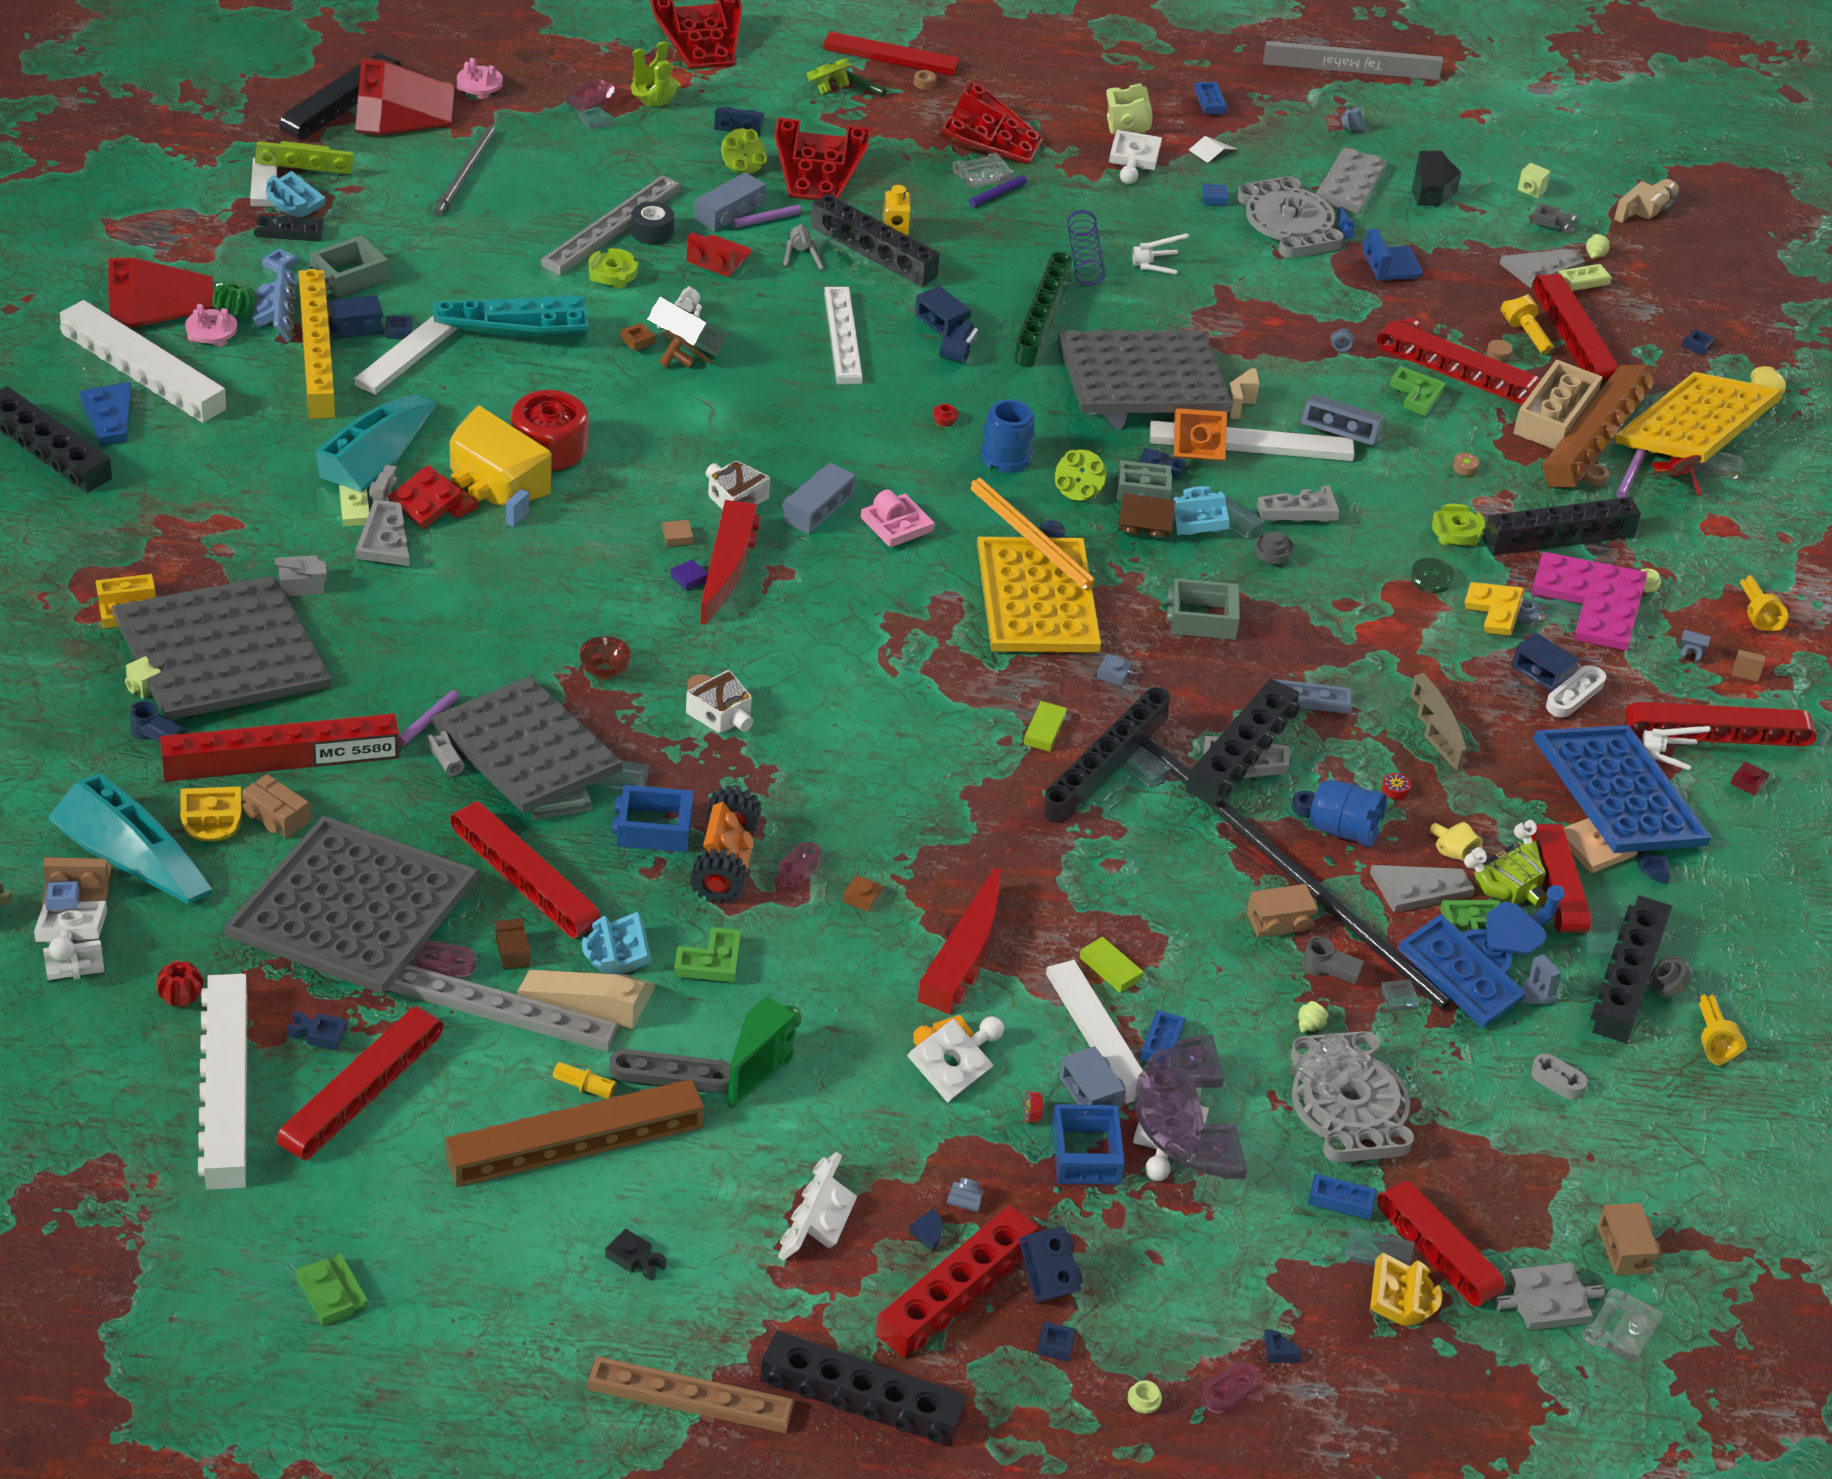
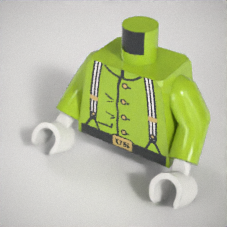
(1513, 872)

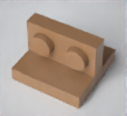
(93, 875)

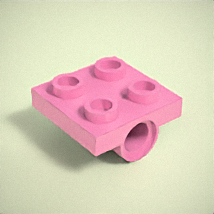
(896, 518)

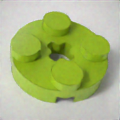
(613, 268)
(1466, 533)

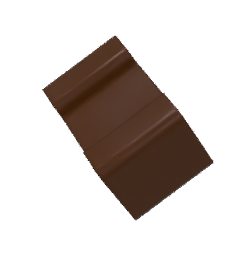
(512, 943)

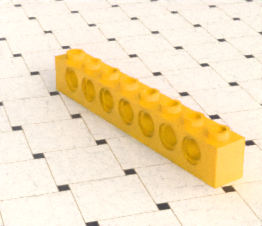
(316, 344)

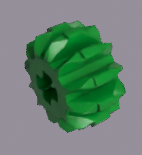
(234, 297)

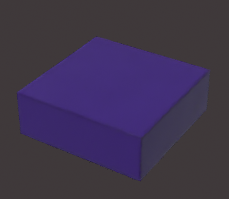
(689, 574)

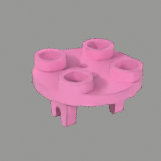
(479, 79)
(210, 326)

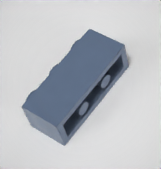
(729, 201)
(1343, 419)
(819, 498)

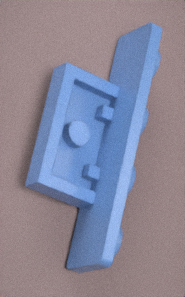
(277, 302)

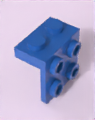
(1389, 262)

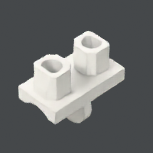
(85, 960)

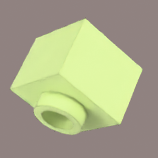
(1533, 180)
(138, 675)

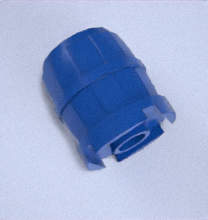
(1008, 436)
(1348, 811)

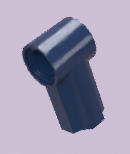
(959, 343)
(149, 724)

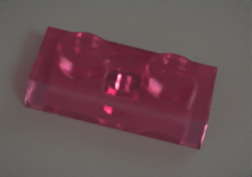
(590, 94)

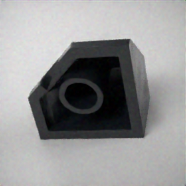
(1434, 178)

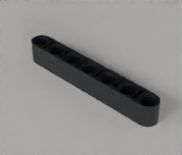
(326, 103)
(1106, 755)

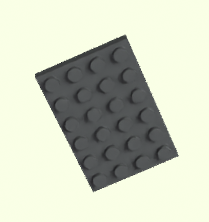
(527, 744)

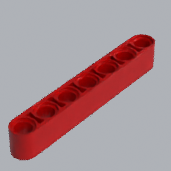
(1574, 325)
(1457, 362)
(1727, 723)
(525, 869)
(359, 1083)

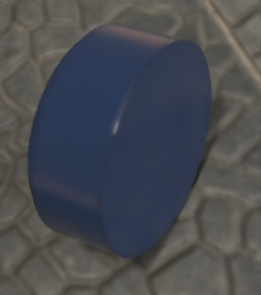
(1053, 529)
(1302, 803)

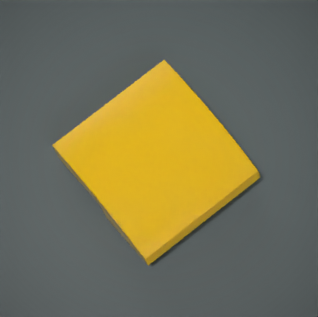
(120, 591)

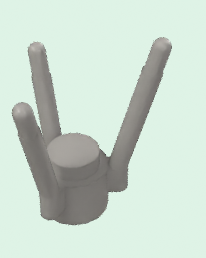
(801, 240)

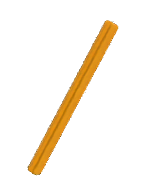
(1032, 534)

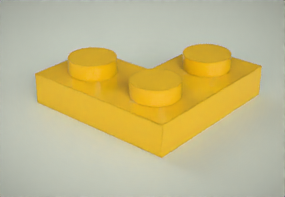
(1500, 603)

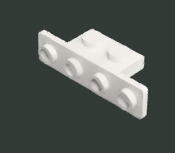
(822, 1211)

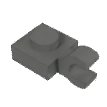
(1551, 216)

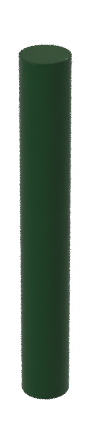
(866, 84)

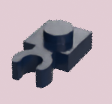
(1156, 457)
(322, 1031)

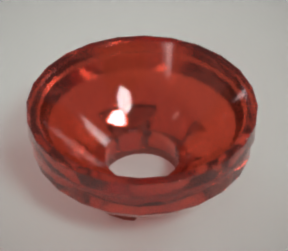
(605, 651)

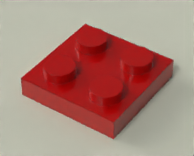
(426, 496)

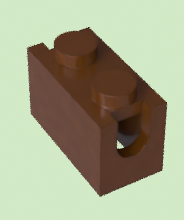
(1146, 516)

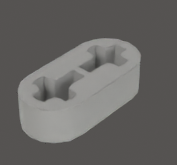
(1559, 1076)

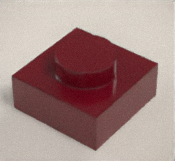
(1750, 778)

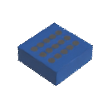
(1215, 194)

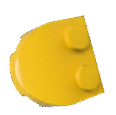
(211, 812)
(1403, 1291)

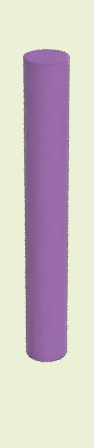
(766, 216)
(1631, 473)
(426, 719)

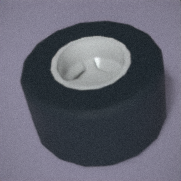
(652, 223)

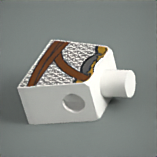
(737, 483)
(721, 703)

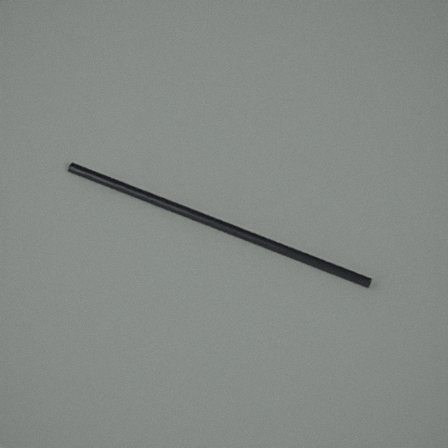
(1316, 890)

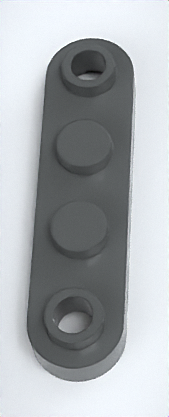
(668, 1068)

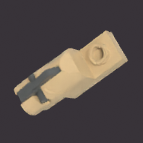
(1647, 200)

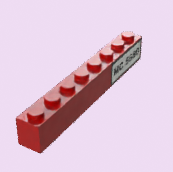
(279, 747)

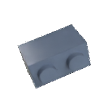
(1091, 1079)

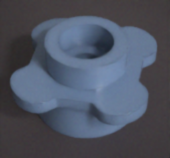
(1528, 612)

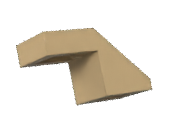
(1243, 390)

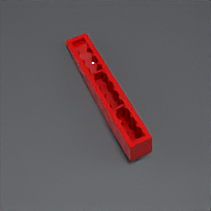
(729, 554)
(962, 954)

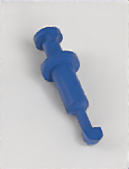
(1345, 225)

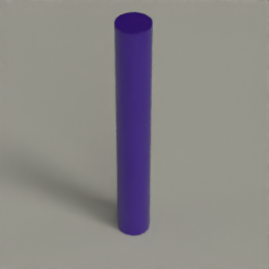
(997, 191)

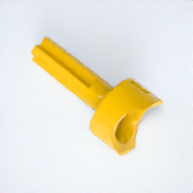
(1522, 313)
(1764, 608)
(1721, 1037)

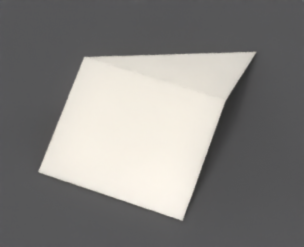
(1208, 148)

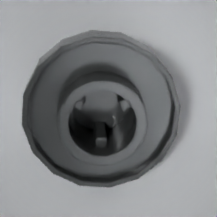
(1273, 547)
(1670, 976)

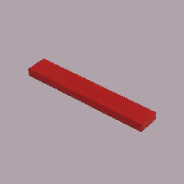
(891, 53)

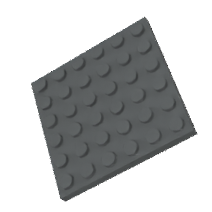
(1143, 371)
(221, 647)
(351, 904)

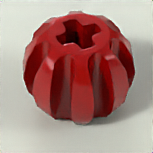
(179, 983)

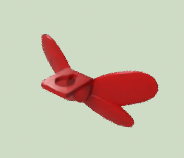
(1677, 467)

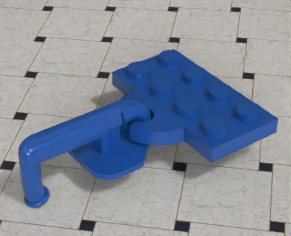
(1476, 963)

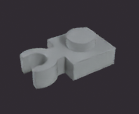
(382, 487)

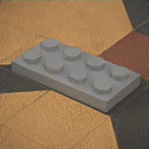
(1351, 179)

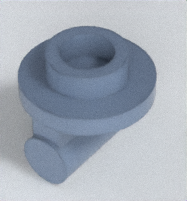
(1353, 120)
(966, 1195)

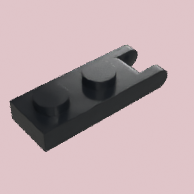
(290, 228)

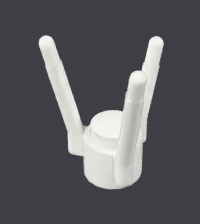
(1144, 254)
(689, 301)
(1657, 740)

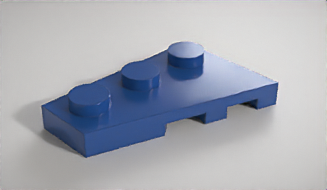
(108, 411)

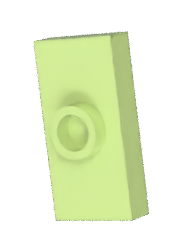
(1586, 277)
(353, 506)

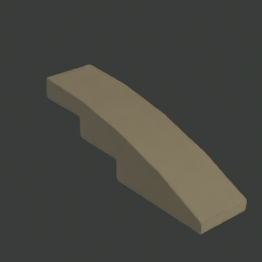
(1441, 723)

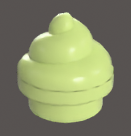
(1597, 246)
(1312, 1017)

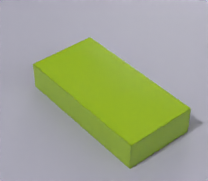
(1045, 726)
(1111, 964)

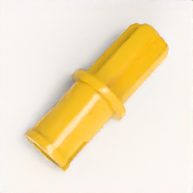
(585, 1080)

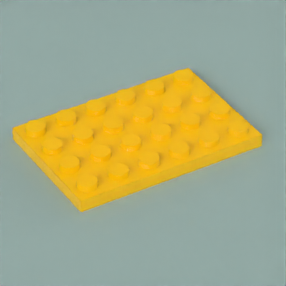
(1698, 416)
(1033, 601)

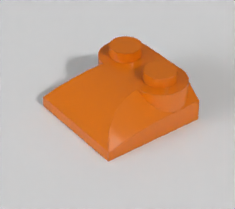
(1200, 434)

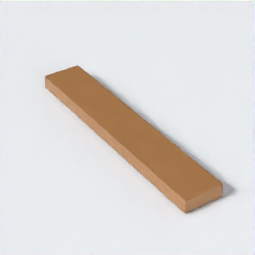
(691, 1394)

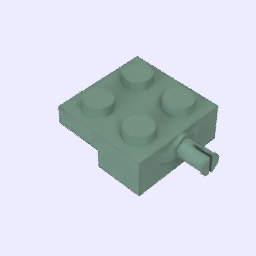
(1144, 480)

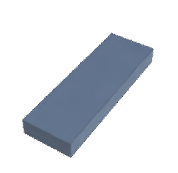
(1322, 696)

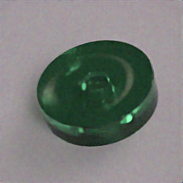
(1432, 575)

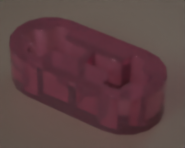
(803, 867)

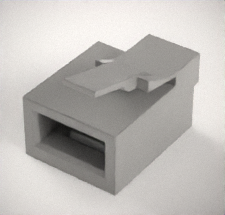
(301, 575)

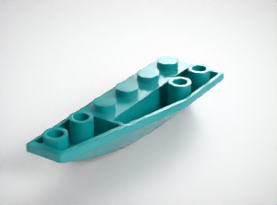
(516, 317)
(372, 441)
(125, 834)

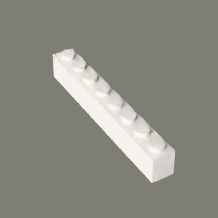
(143, 361)
(225, 1082)

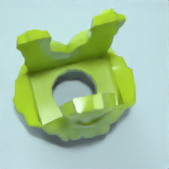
(653, 83)

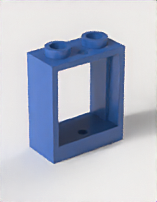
(653, 835)
(1088, 1168)

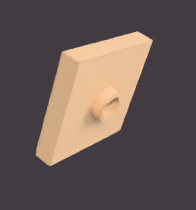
(1591, 848)

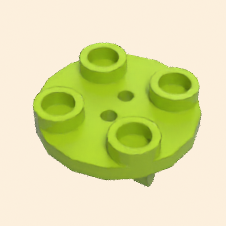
(823, 73)
(751, 147)
(1069, 470)

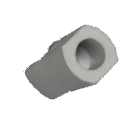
(445, 753)

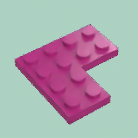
(1606, 591)

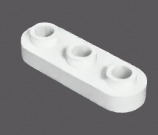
(1575, 691)

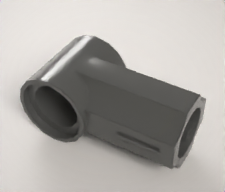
(1322, 958)

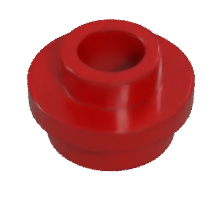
(945, 414)

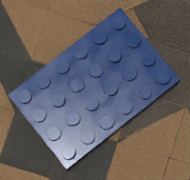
(1621, 788)

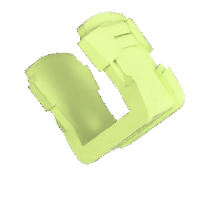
(1129, 109)

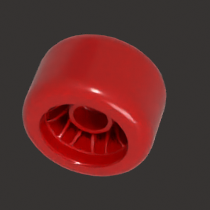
(556, 423)

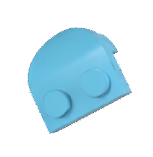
(293, 195)
(1200, 511)
(617, 945)

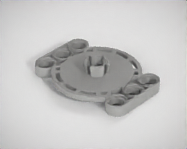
(1291, 216)
(1366, 1111)

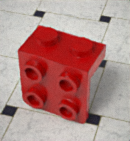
(716, 253)

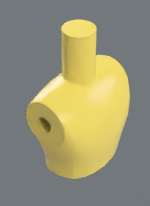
(1768, 377)
(1456, 841)

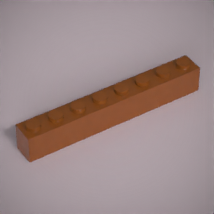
(1597, 426)
(573, 1132)

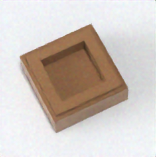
(677, 533)
(1748, 665)

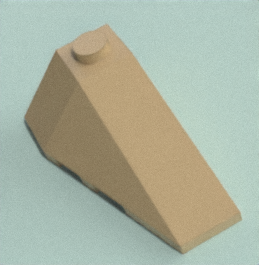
(596, 994)

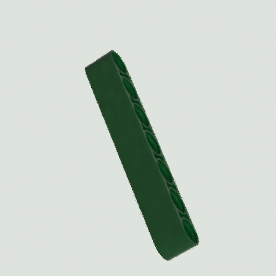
(1043, 309)

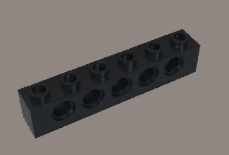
(875, 240)
(52, 442)
(1561, 526)
(1243, 742)
(1632, 968)
(863, 1388)

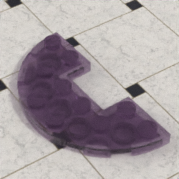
(1172, 1112)

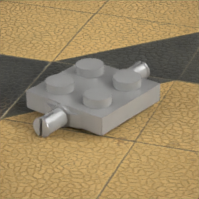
(1549, 1296)

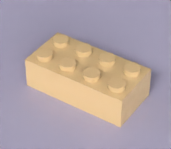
(1556, 404)

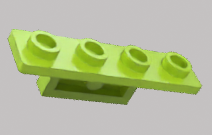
(304, 157)

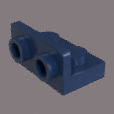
(730, 119)

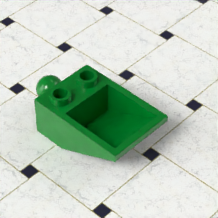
(762, 1047)

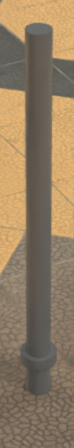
(444, 202)

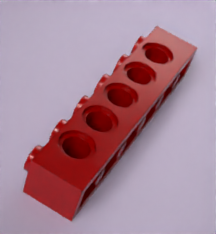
(954, 1283)

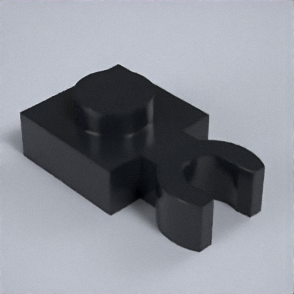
(632, 1252)

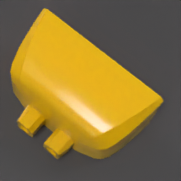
(497, 459)

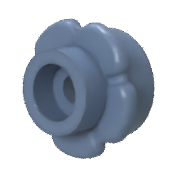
(1342, 345)

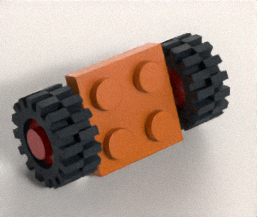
(728, 845)

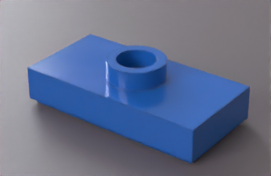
(1210, 98)
(1163, 1033)
(1342, 1196)

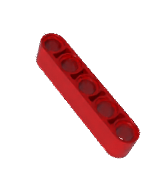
(1560, 869)
(1441, 1243)

